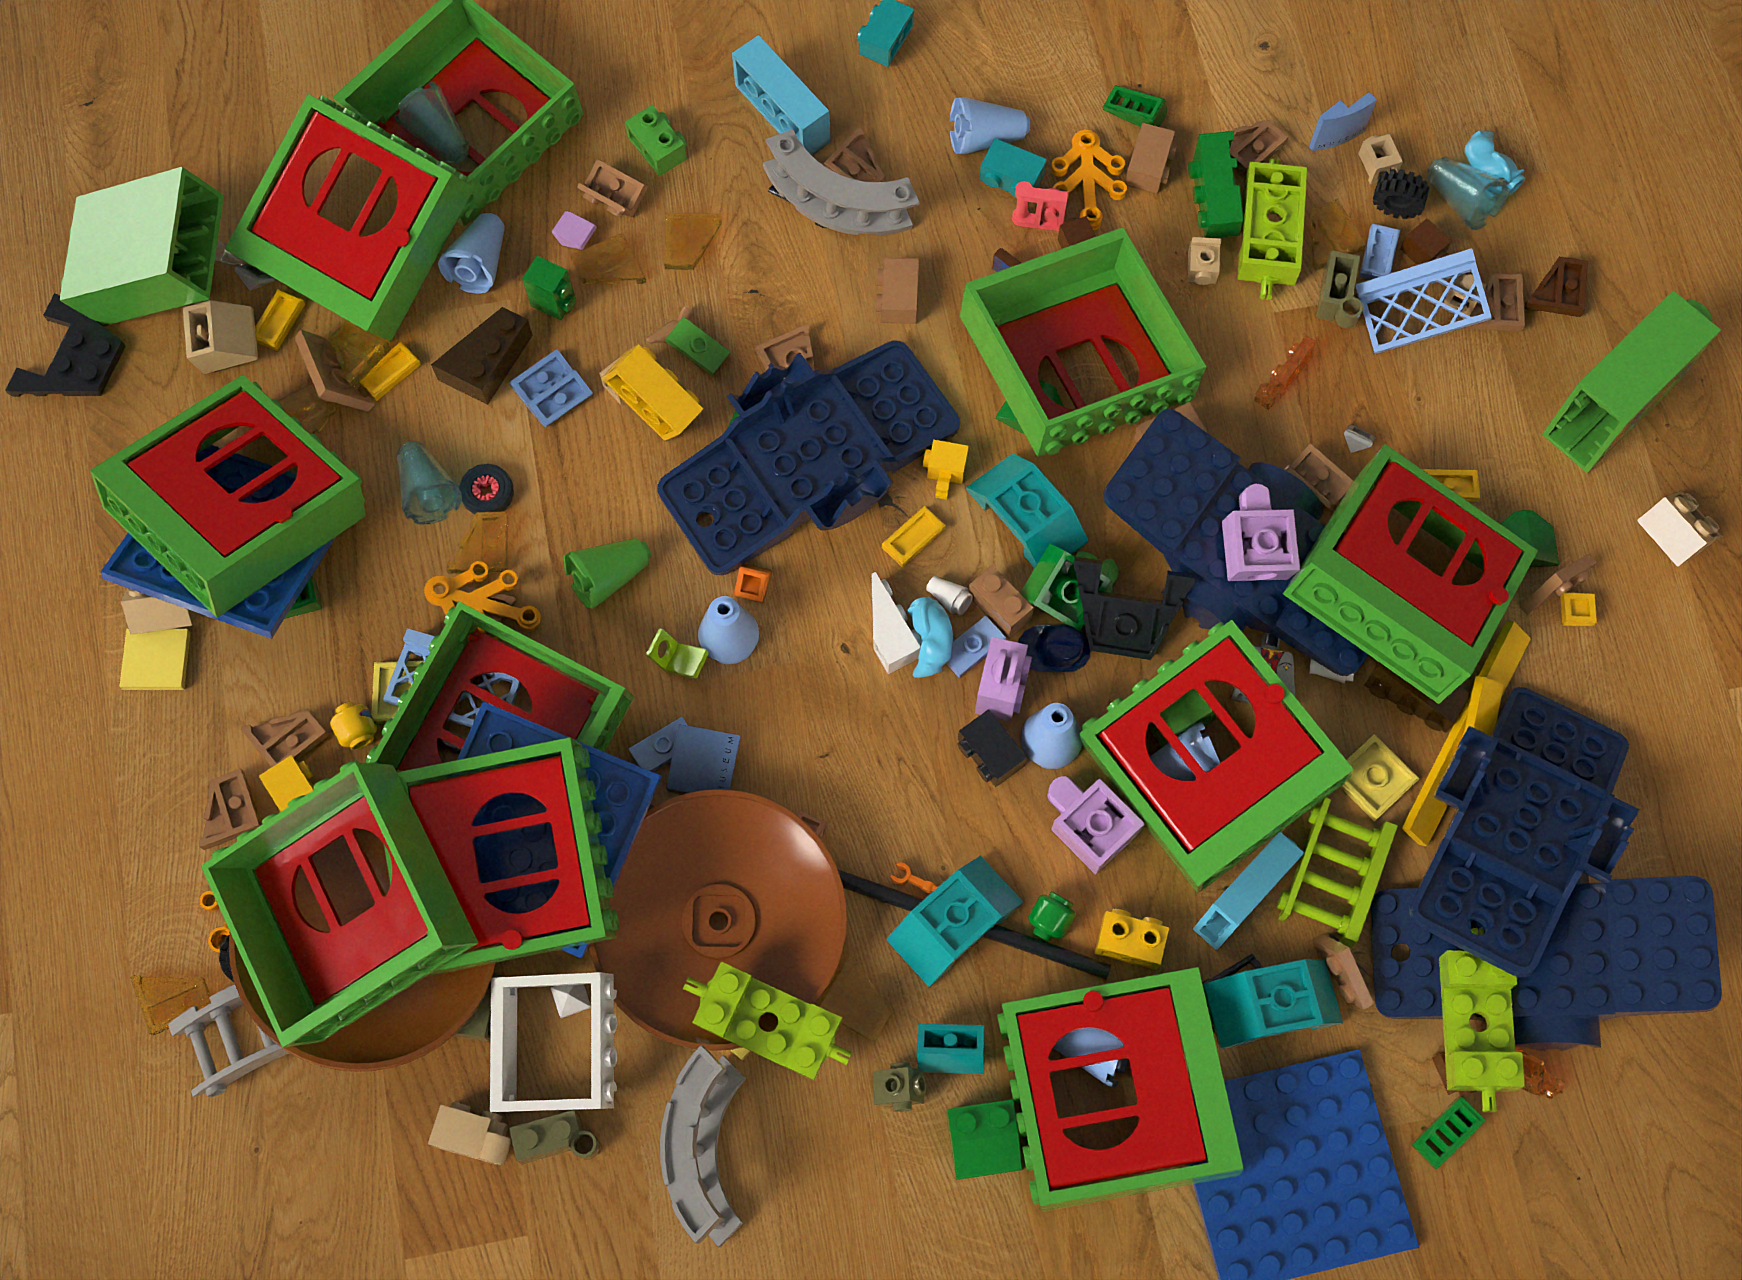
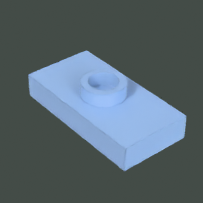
(1379, 252)
(972, 646)
(657, 748)

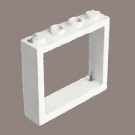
(504, 1042)

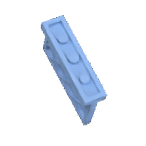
(1417, 277)
(418, 644)

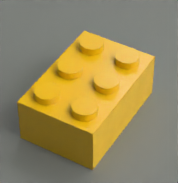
(652, 392)

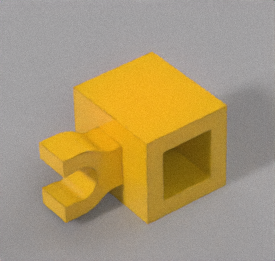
(945, 464)

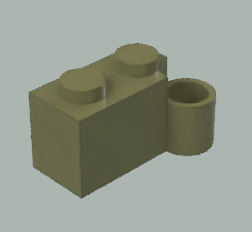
(1338, 290)
(551, 1137)

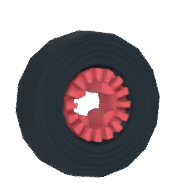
(481, 477)

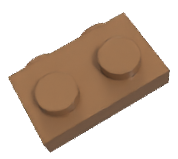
(613, 188)
(1320, 476)

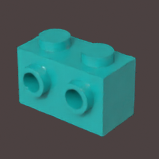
(885, 31)
(1009, 165)
(951, 1048)

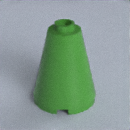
(605, 569)

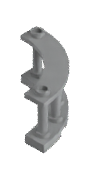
(834, 199)
(193, 1025)
(690, 1146)

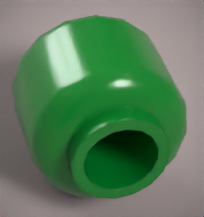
(1051, 916)

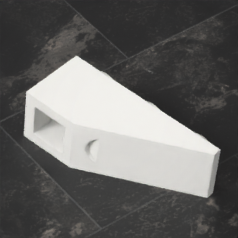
(892, 638)

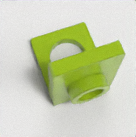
(679, 658)

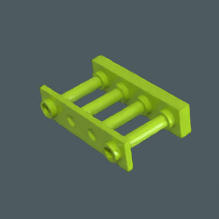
(1358, 896)

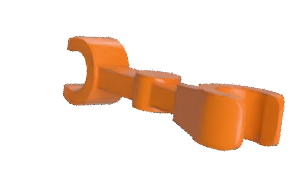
(926, 886)

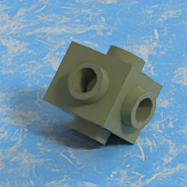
(899, 1087)

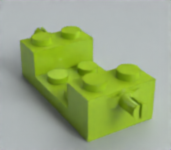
(1272, 249)
(732, 1010)
(1474, 1058)

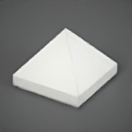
(570, 999)

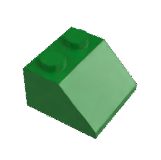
(1055, 587)
(984, 1139)

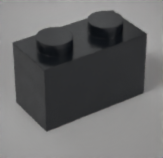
(991, 749)

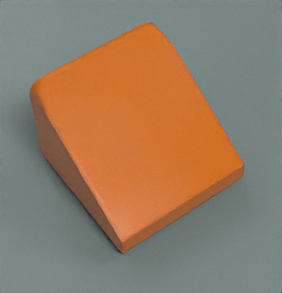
(752, 582)

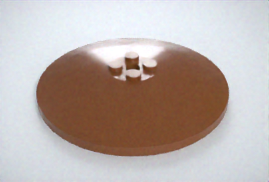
(730, 858)
(401, 1027)

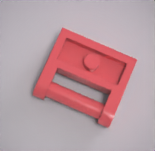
(1049, 209)

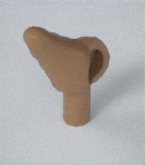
(661, 334)

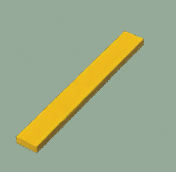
(1499, 667)

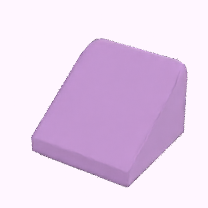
(573, 231)

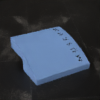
(1342, 123)
(550, 388)
(702, 760)

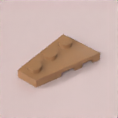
(328, 374)

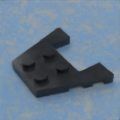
(81, 362)
(1125, 622)

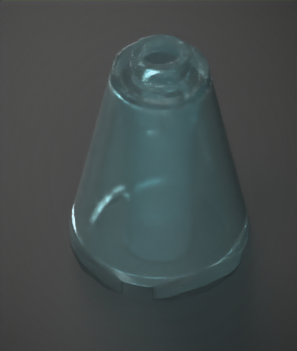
(433, 123)
(1468, 190)
(425, 485)

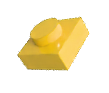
(1578, 609)

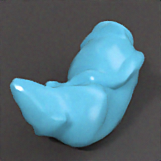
(1482, 155)
(936, 633)

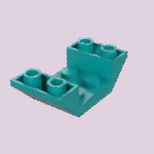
(1029, 507)
(953, 919)
(1272, 1002)

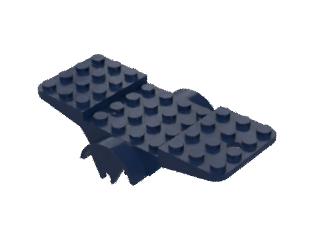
(806, 452)
(1178, 493)
(1524, 829)
(1611, 956)

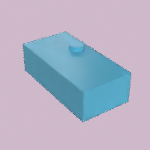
(780, 94)

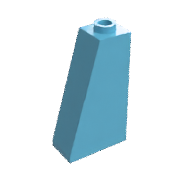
(1248, 890)

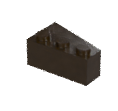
(485, 355)
(1388, 685)

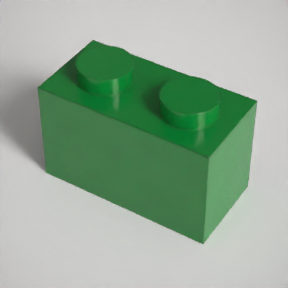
(549, 288)

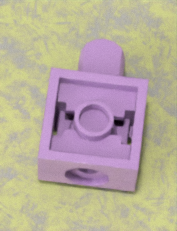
(1260, 540)
(1001, 679)
(1092, 821)

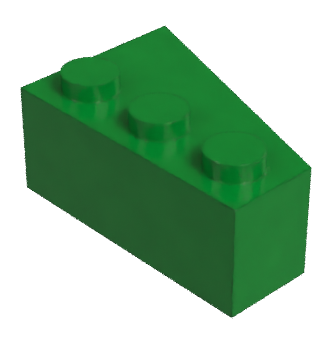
(1216, 186)

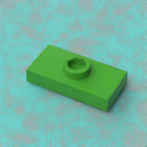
(697, 346)

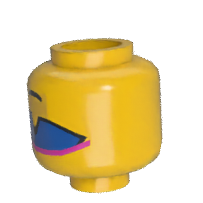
(353, 725)

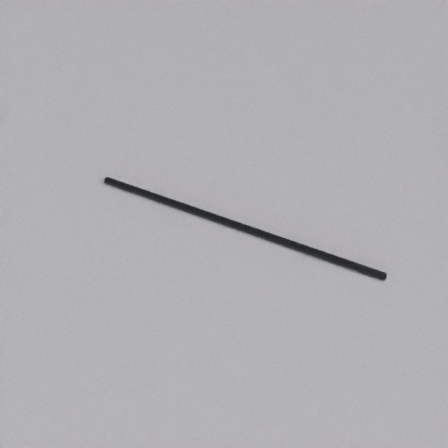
(996, 933)

